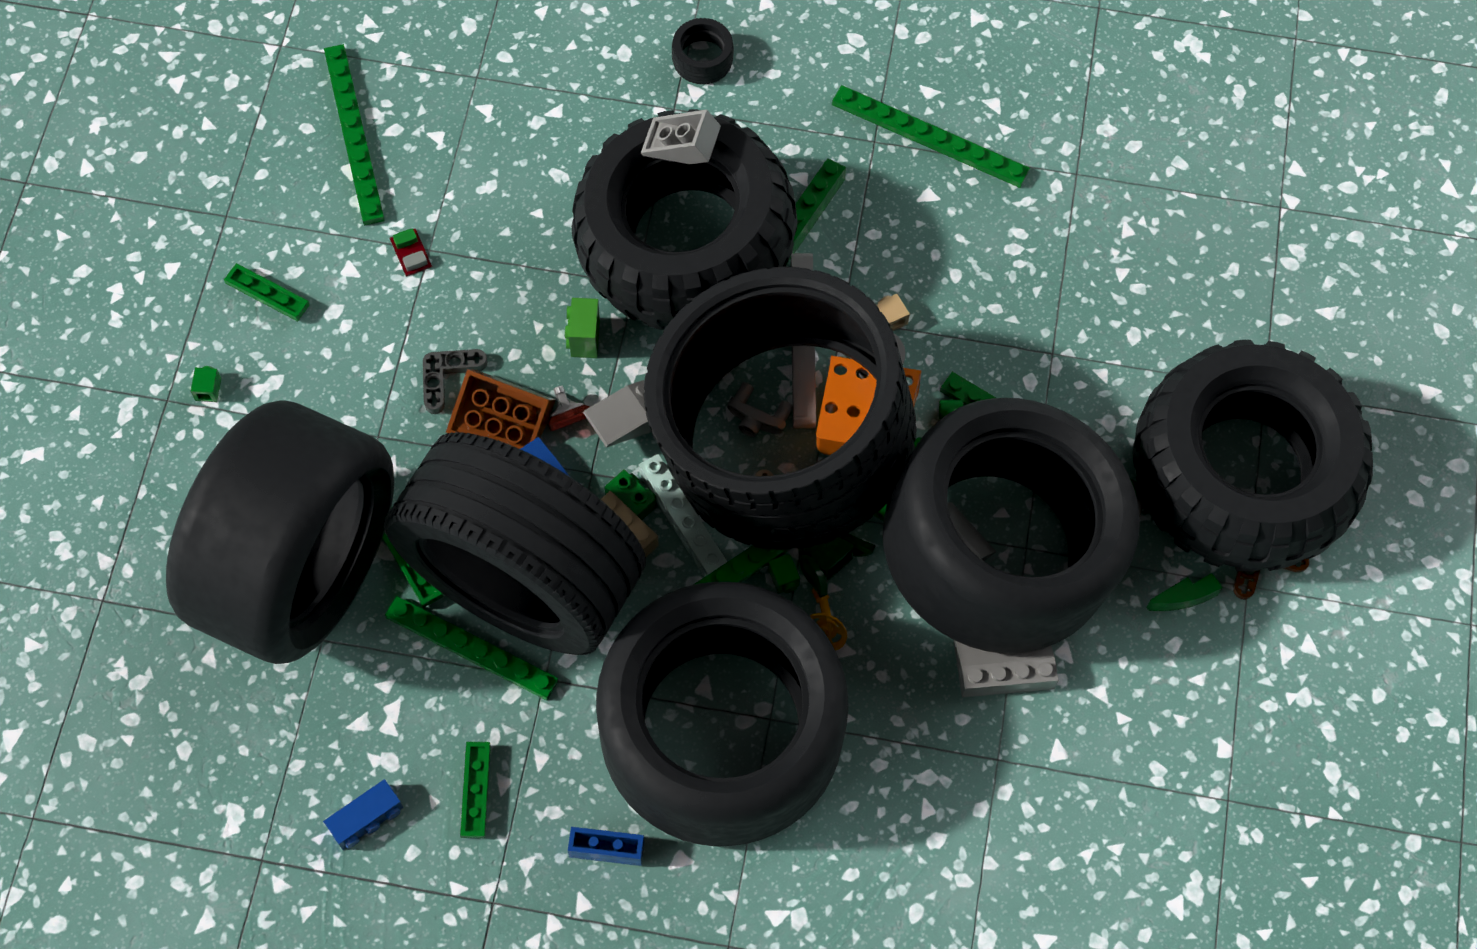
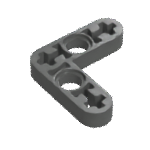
(443, 367)

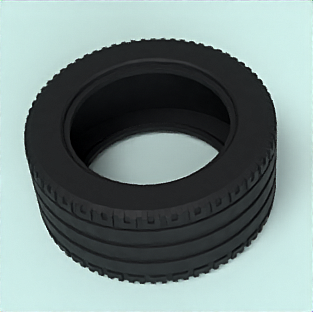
(516, 542)

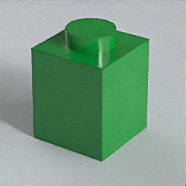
(206, 384)
(784, 574)

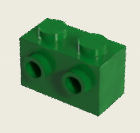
(632, 493)

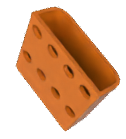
(848, 402)

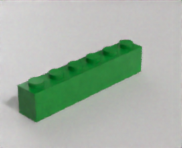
(817, 198)

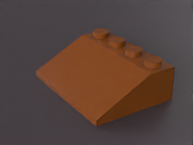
(499, 410)

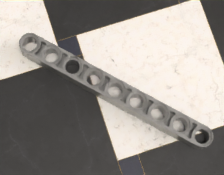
(803, 368)

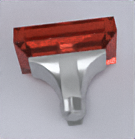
(566, 411)

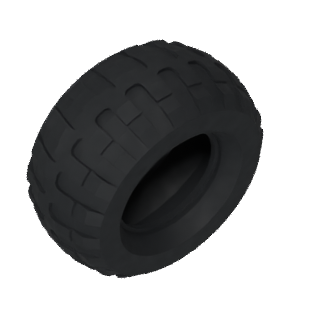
(624, 184)
(1278, 391)

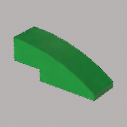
(1186, 594)

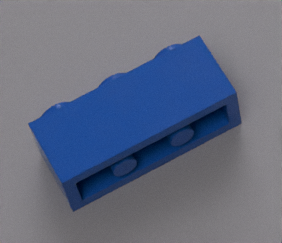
(364, 815)
(606, 846)

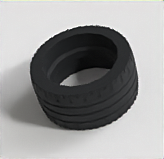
(702, 30)

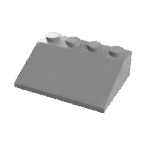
(1004, 673)

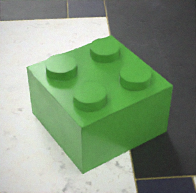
(583, 327)

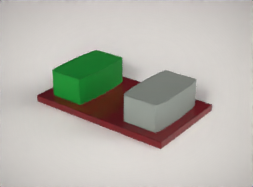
(410, 251)

